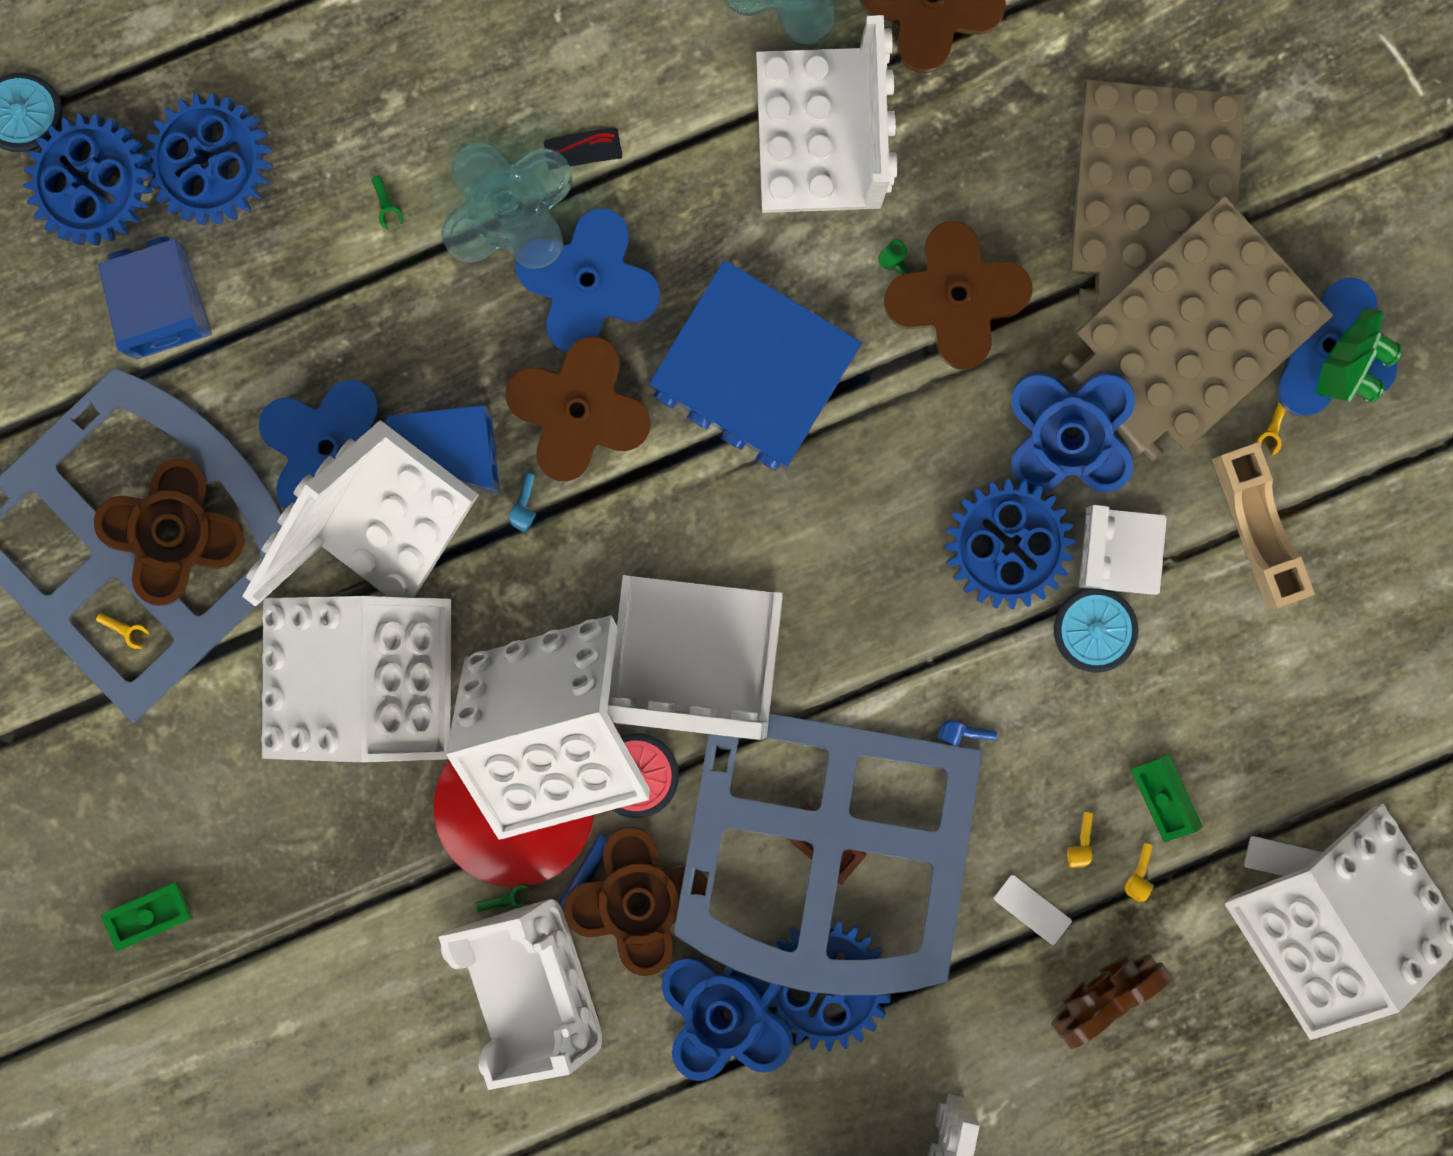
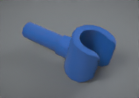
(953, 732)

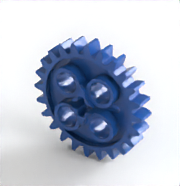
(196, 127)
(67, 209)
(1033, 517)
(858, 1007)

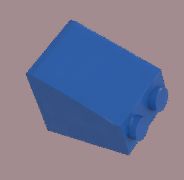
(152, 298)
(456, 440)

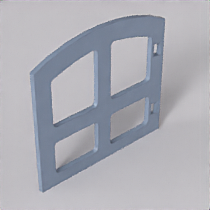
(192, 634)
(830, 833)

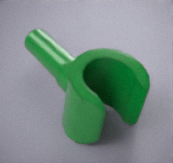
(385, 202)
(892, 257)
(503, 900)

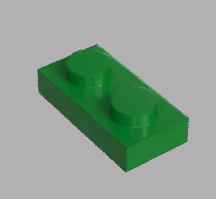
(1166, 798)
(146, 916)

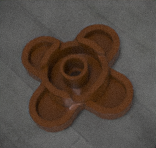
(929, 27)
(959, 326)
(585, 378)
(138, 525)
(605, 908)
(1108, 997)

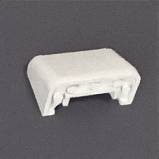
(528, 993)

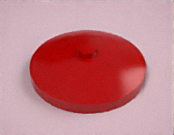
(508, 861)

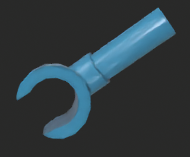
(520, 516)

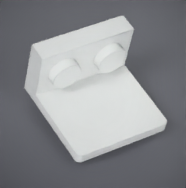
(1122, 550)

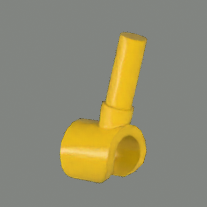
(1273, 429)
(122, 628)
(1081, 855)
(1137, 886)

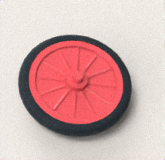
(659, 771)

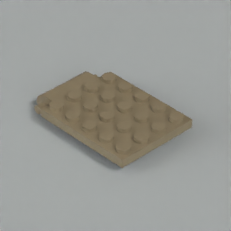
(1146, 174)
(1198, 329)

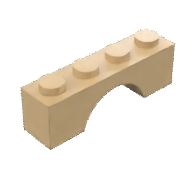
(1251, 502)

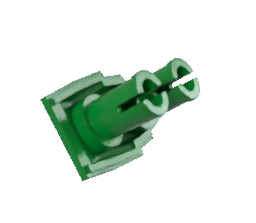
(1350, 359)

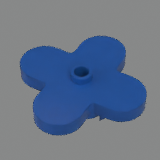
(618, 288)
(1303, 367)
(300, 431)
(1094, 452)
(708, 1037)

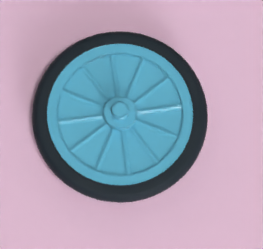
(27, 111)
(1096, 630)

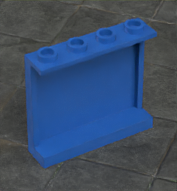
(754, 366)

